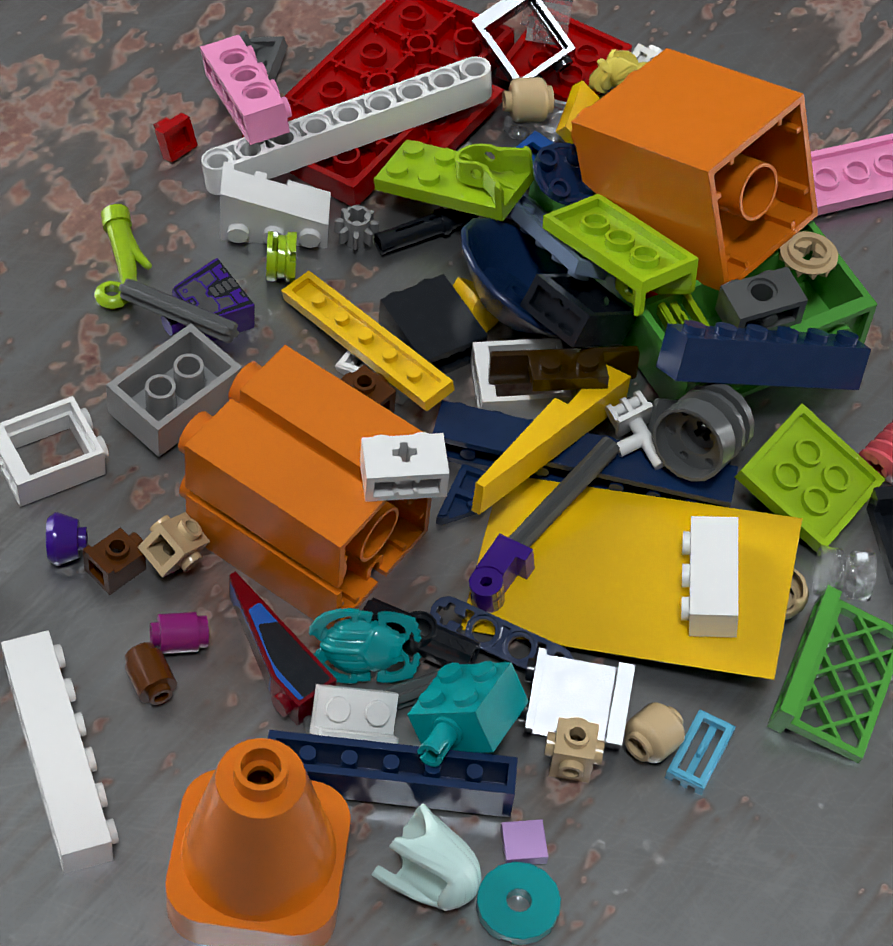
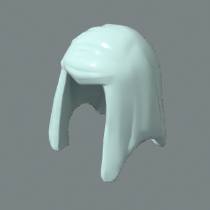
(435, 864)

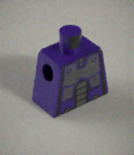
(217, 292)

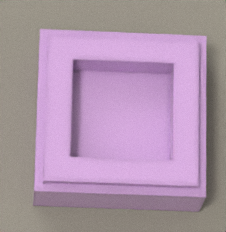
(524, 842)

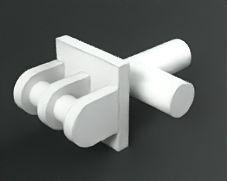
(627, 419)

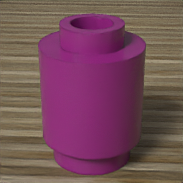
(179, 632)

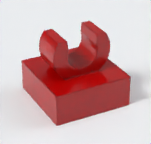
(175, 136)

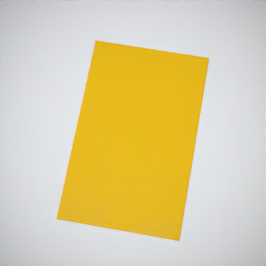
(614, 578)

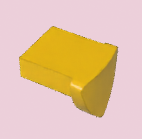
(467, 292)

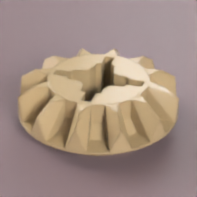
(824, 254)

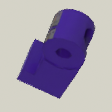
(497, 571)

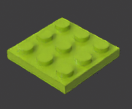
(810, 476)

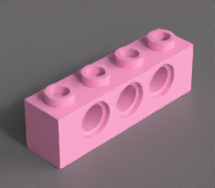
(246, 89)

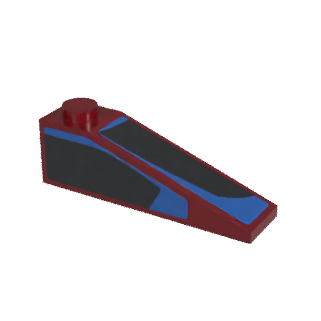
(283, 659)

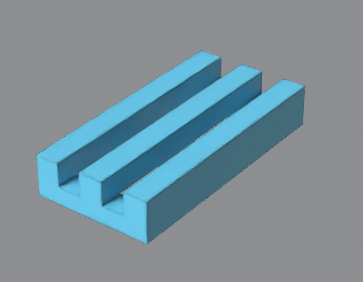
(687, 777)

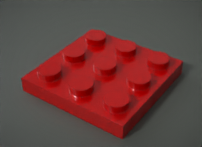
(589, 44)

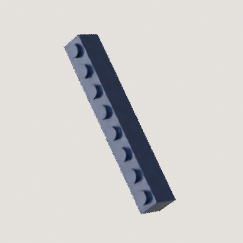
(482, 436)

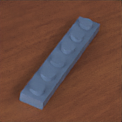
(530, 218)

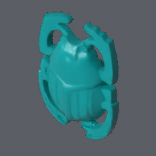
(365, 645)

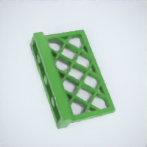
(805, 669)

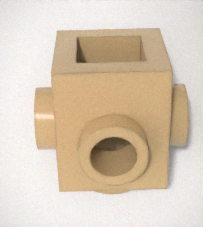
(174, 544)
(574, 749)

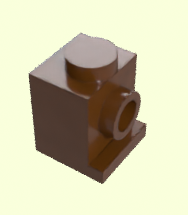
(115, 560)

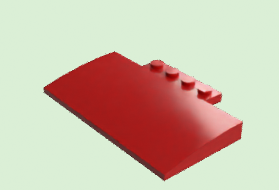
(387, 48)

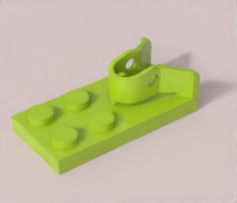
(461, 178)
(624, 248)

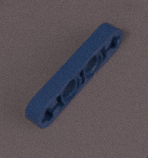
(504, 632)

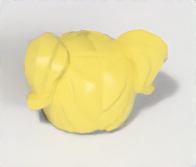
(613, 70)

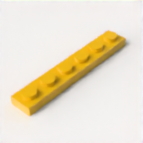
(368, 340)

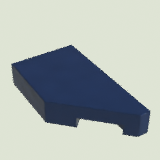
(460, 496)

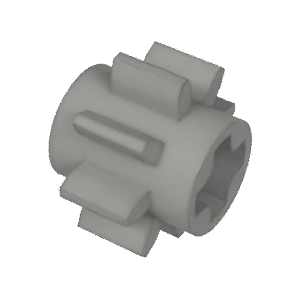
(356, 226)

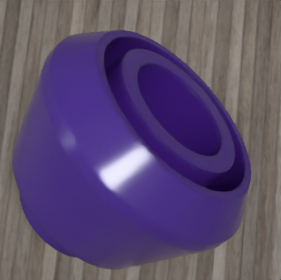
(64, 538)

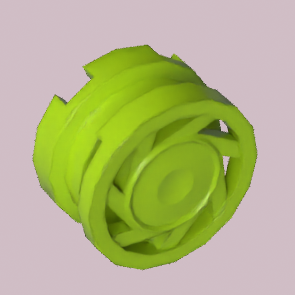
(281, 256)

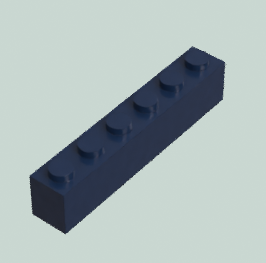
(763, 356)
(398, 776)

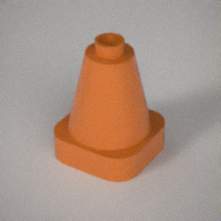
(258, 852)

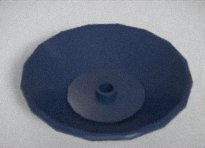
(502, 269)

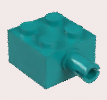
(467, 709)

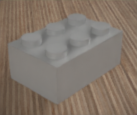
(171, 387)

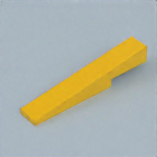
(547, 437)

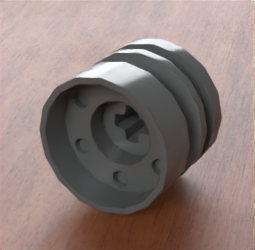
(703, 431)

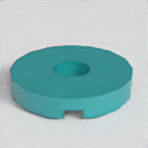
(523, 881)

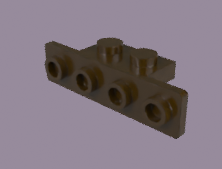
(562, 367)

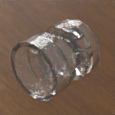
(849, 573)

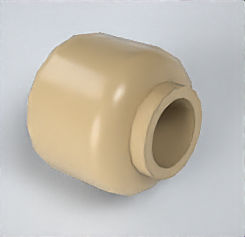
(528, 100)
(654, 732)

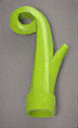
(118, 224)

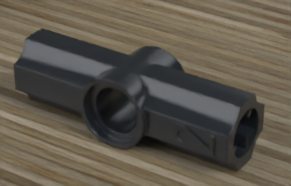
(439, 643)

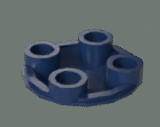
(559, 174)

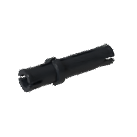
(441, 222)

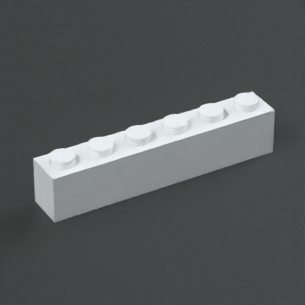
(58, 753)

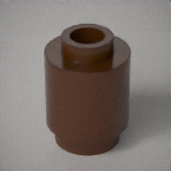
(150, 673)

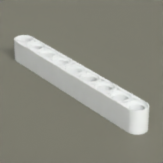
(356, 122)

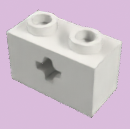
(404, 467)

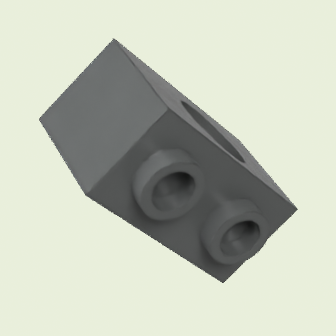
(762, 300)

